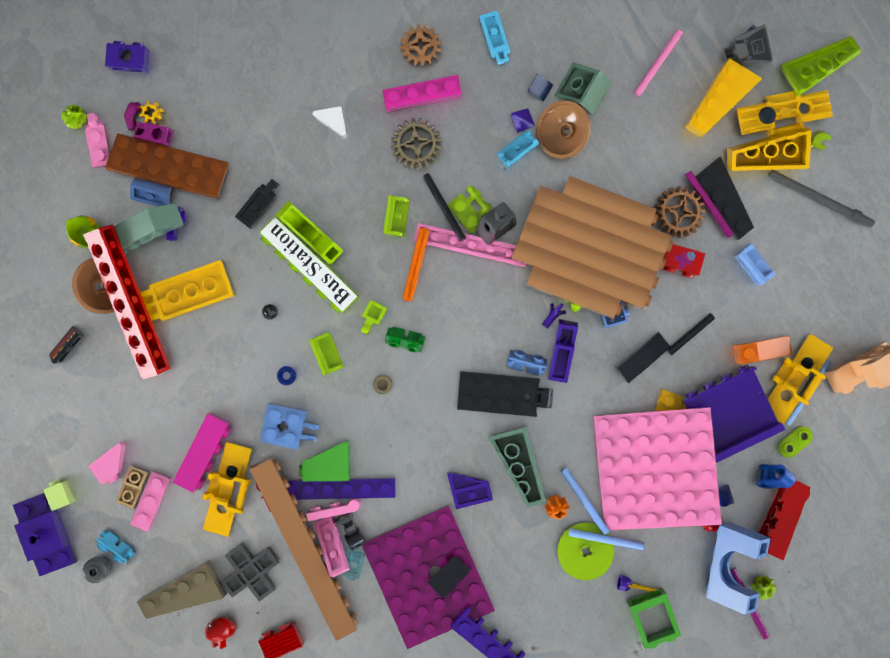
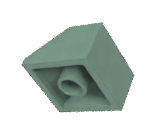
(584, 86)

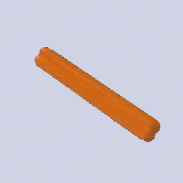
(416, 264)

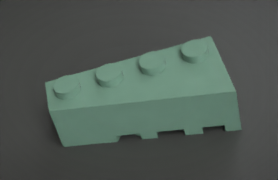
(148, 225)
(518, 457)

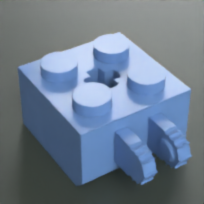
(290, 436)

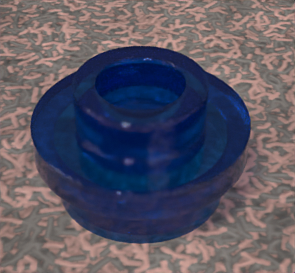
(280, 377)

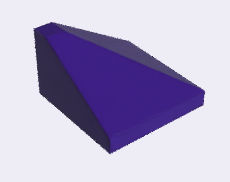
(522, 120)

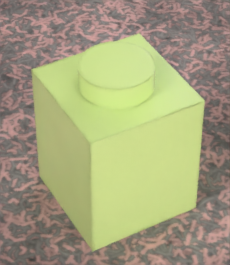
(58, 494)

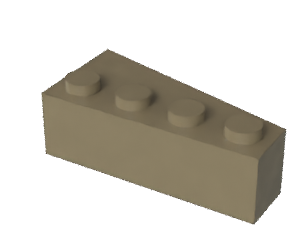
(188, 590)

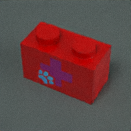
(684, 261)

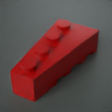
(783, 517)

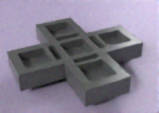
(250, 572)

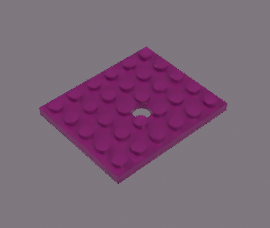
(402, 569)

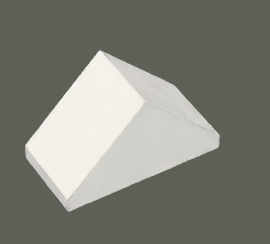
(333, 119)

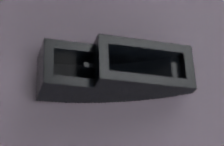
(642, 357)

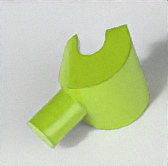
(817, 138)

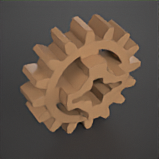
(412, 46)

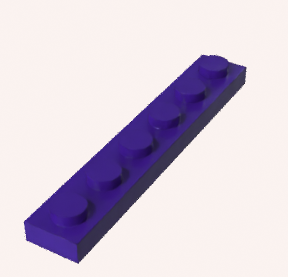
(349, 489)

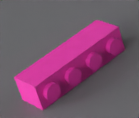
(422, 93)
(201, 453)

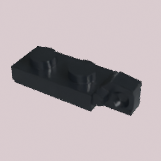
(257, 204)

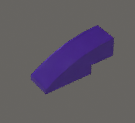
(563, 350)

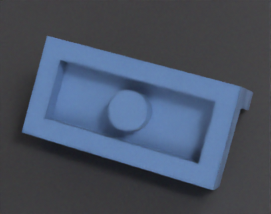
(149, 192)

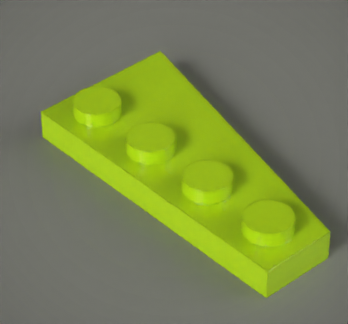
(815, 66)

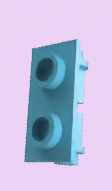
(108, 543)

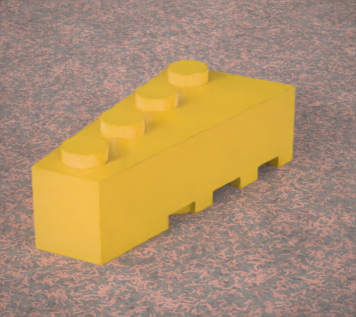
(723, 94)
(775, 152)

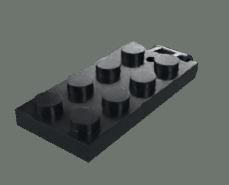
(502, 394)

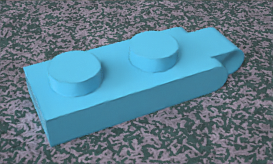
(495, 36)

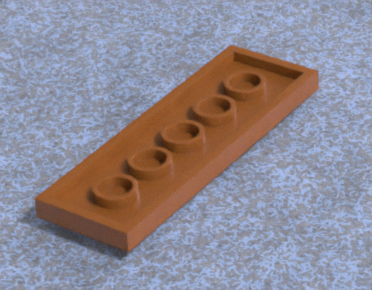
(167, 166)

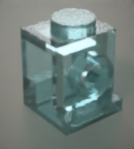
(358, 558)

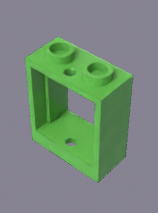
(647, 601)

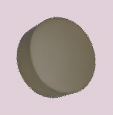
(382, 384)

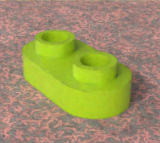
(794, 439)

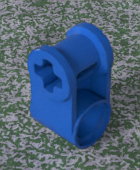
(775, 477)

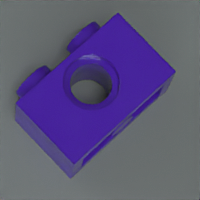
(137, 63)

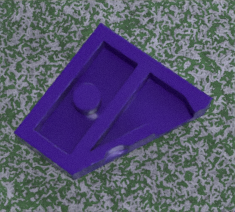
(469, 490)

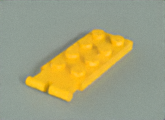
(187, 291)

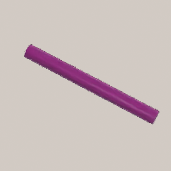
(709, 204)
(755, 615)

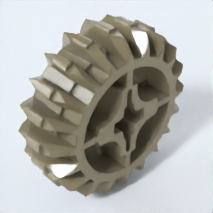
(407, 145)

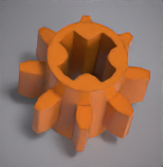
(557, 507)

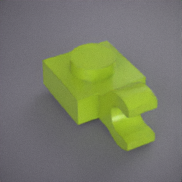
(373, 314)

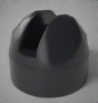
(272, 308)

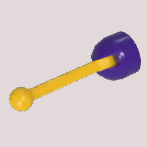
(625, 583)

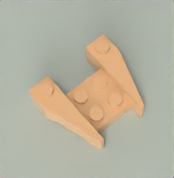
(871, 366)

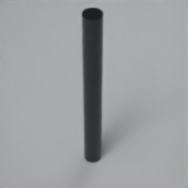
(444, 207)

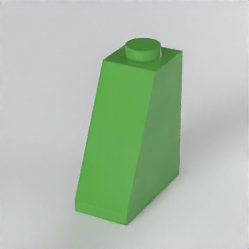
(328, 465)

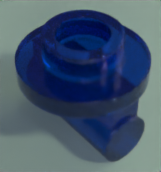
(725, 496)

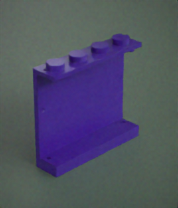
(738, 411)

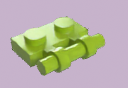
(466, 213)

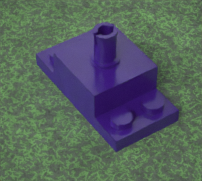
(43, 535)

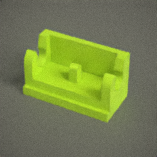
(396, 216)
(326, 353)

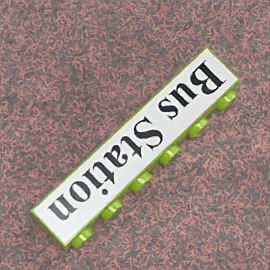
(308, 264)

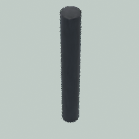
(690, 334)

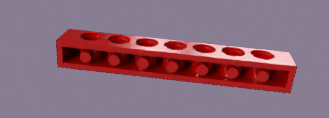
(127, 301)

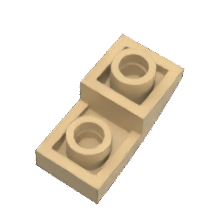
(132, 487)

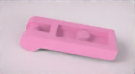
(334, 509)

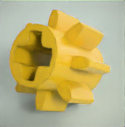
(155, 115)

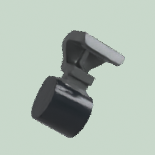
(353, 535)

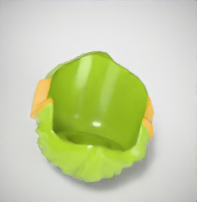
(77, 227)

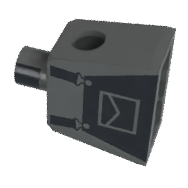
(751, 47)
(499, 220)

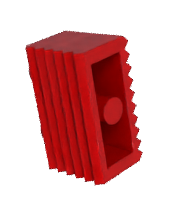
(282, 641)

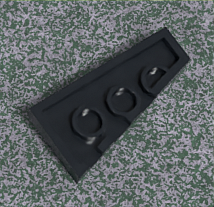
(725, 197)

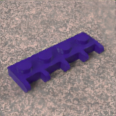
(481, 638)

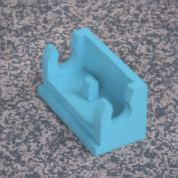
(517, 149)

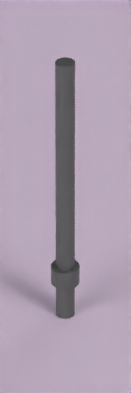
(855, 214)

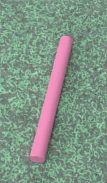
(658, 62)

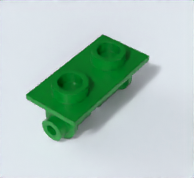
(396, 338)

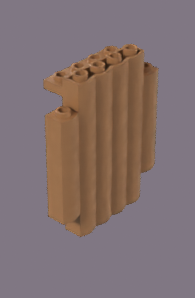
(592, 248)

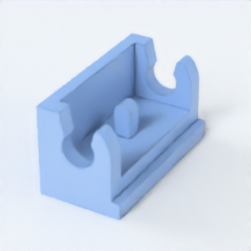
(754, 265)

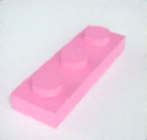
(150, 501)
(331, 546)

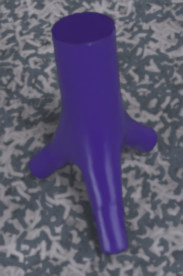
(554, 313)

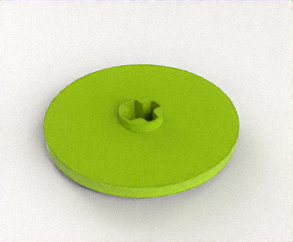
(587, 566)

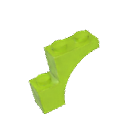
(309, 232)

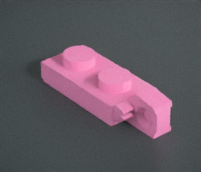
(97, 141)

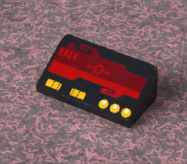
(65, 345)

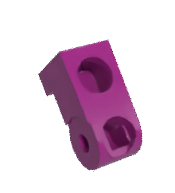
(153, 133)

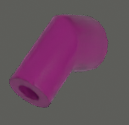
(129, 114)

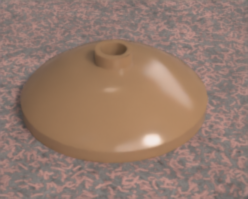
(553, 128)
(85, 291)

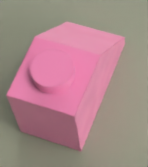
(109, 464)

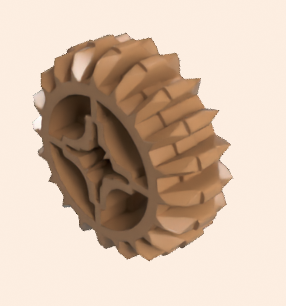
(671, 210)

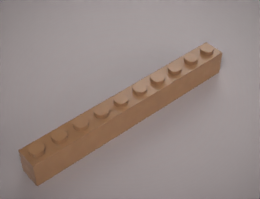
(303, 547)

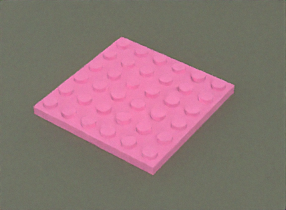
(658, 469)

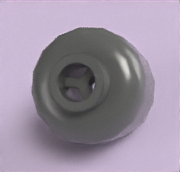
(96, 569)

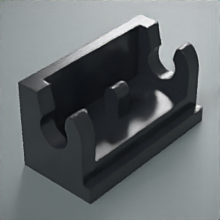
(449, 576)

